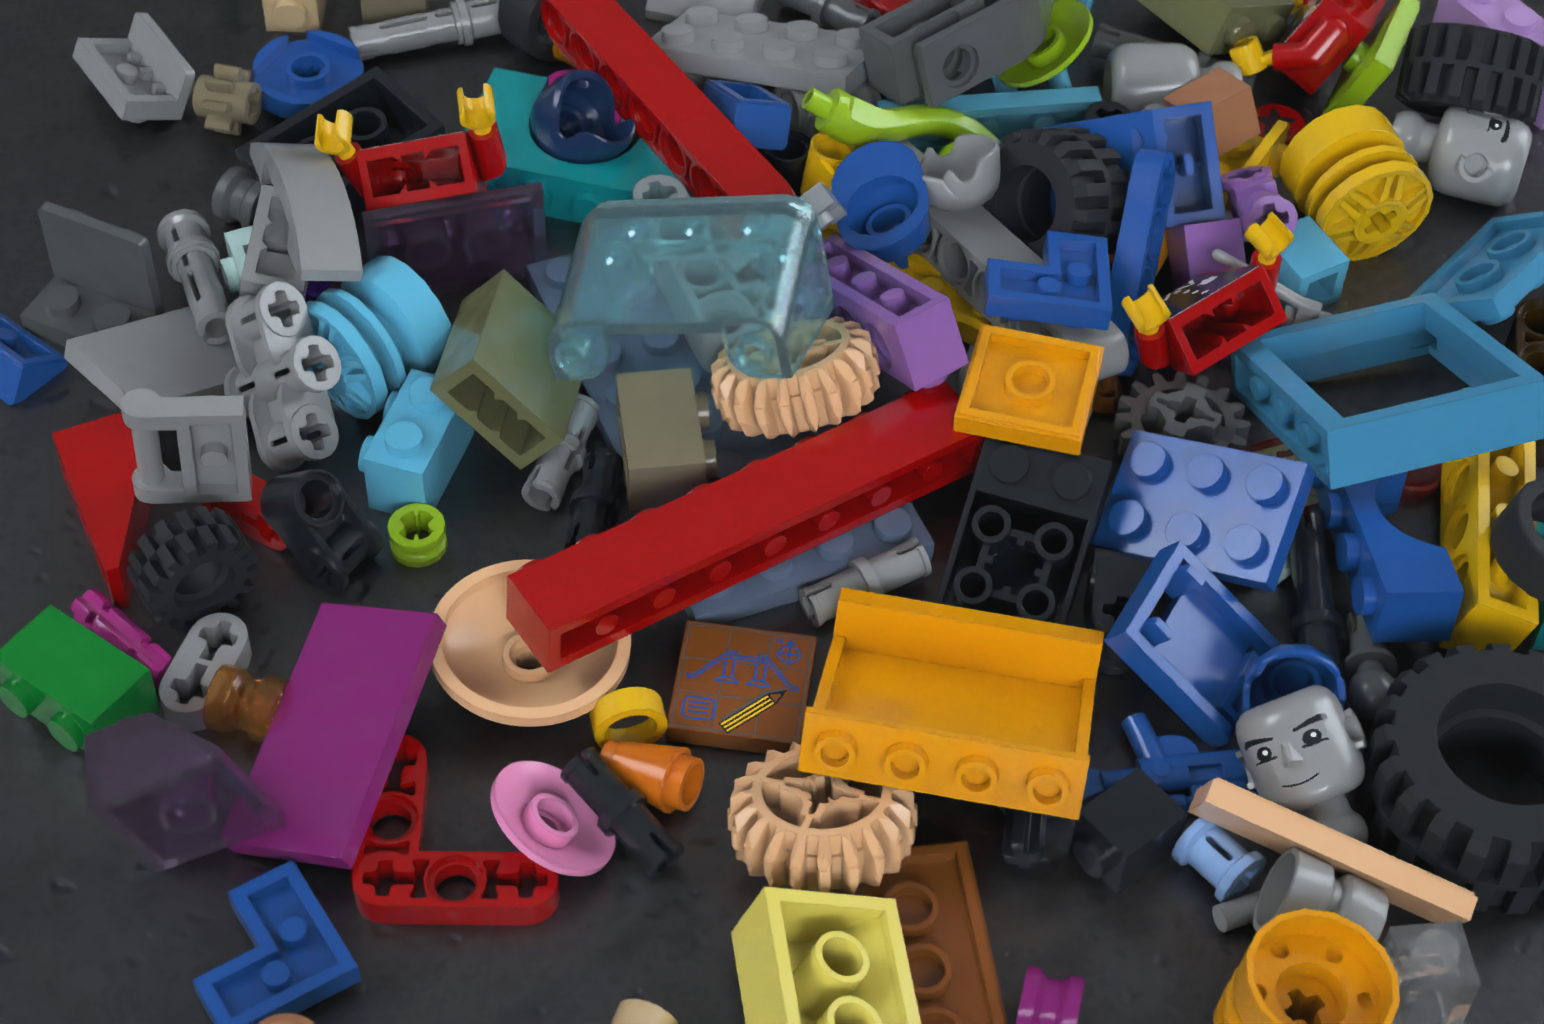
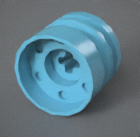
(379, 332)

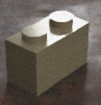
(662, 436)

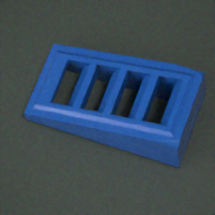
(753, 111)

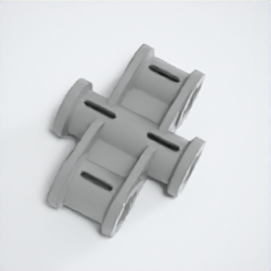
(277, 358)

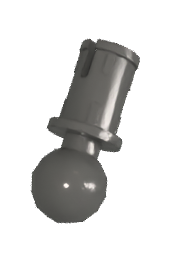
(1368, 667)

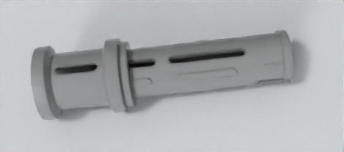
(459, 22)
(195, 265)

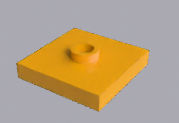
(1029, 389)

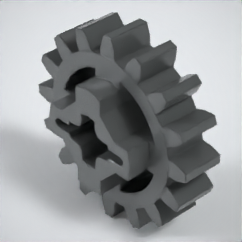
(1181, 412)

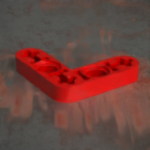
(405, 861)

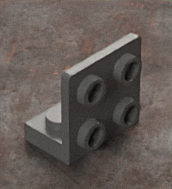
(98, 281)

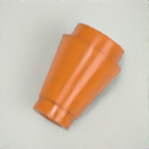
(661, 772)

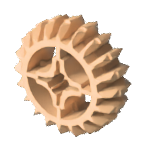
(829, 384)
(817, 827)

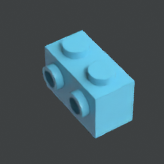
(413, 448)

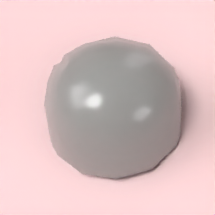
(965, 175)

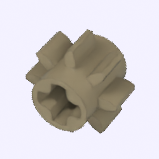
(227, 99)

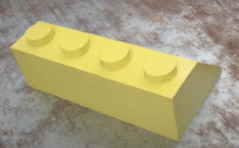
(823, 960)

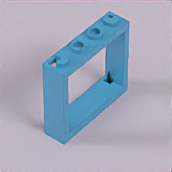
(1493, 414)

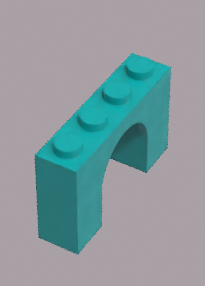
(568, 187)

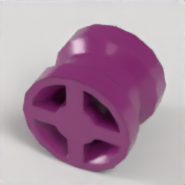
(1049, 999)

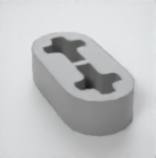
(194, 666)

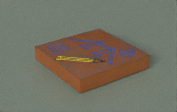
(741, 688)

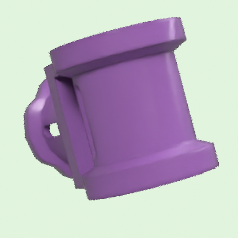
(1255, 195)

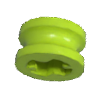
(417, 518)

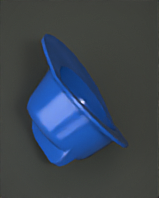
(883, 200)

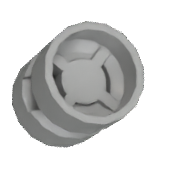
(1310, 883)

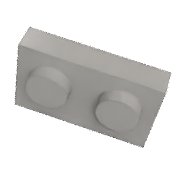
(138, 74)

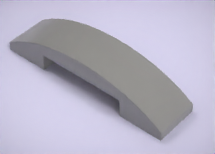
(317, 207)

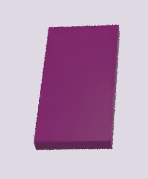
(341, 729)

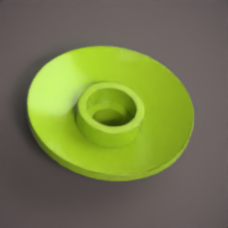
(1064, 40)

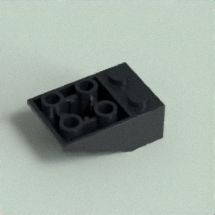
(1026, 531)

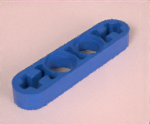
(1140, 237)

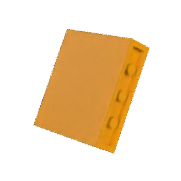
(955, 704)

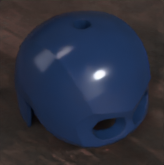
(577, 120)

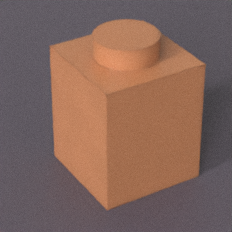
(1231, 105)

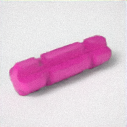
(114, 626)

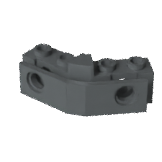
(949, 45)

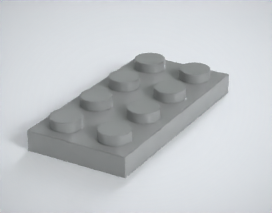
(764, 51)

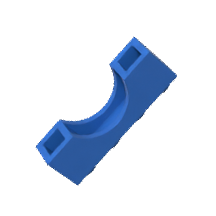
(1397, 582)

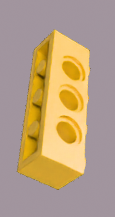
(1471, 499)

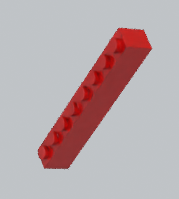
(738, 526)

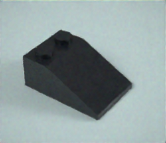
(380, 113)

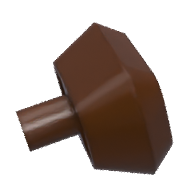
(1107, 395)

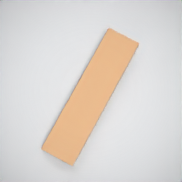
(1283, 829)

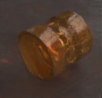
(242, 702)

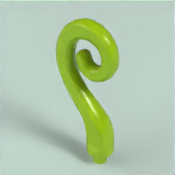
(862, 123)

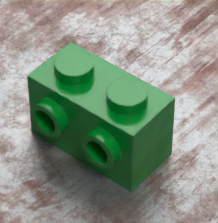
(71, 679)

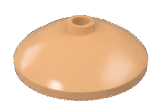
(485, 659)

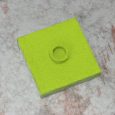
(1373, 57)

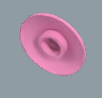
(549, 819)

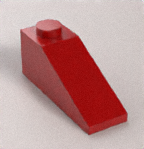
(98, 470)

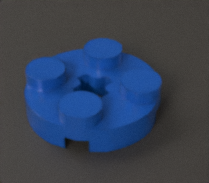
(284, 67)

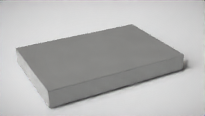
(155, 355)

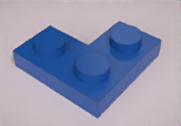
(1065, 290)
(294, 956)

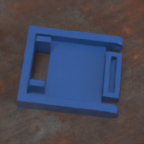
(1197, 646)

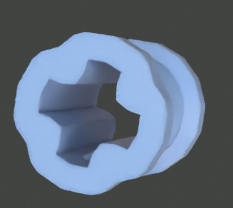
(1218, 859)

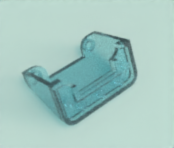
(695, 268)

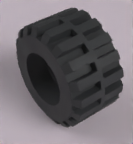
(1471, 70)
(1083, 176)

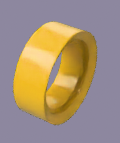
(626, 703)

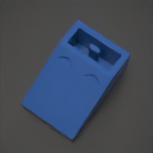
(1187, 133)

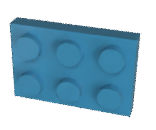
(1493, 269)

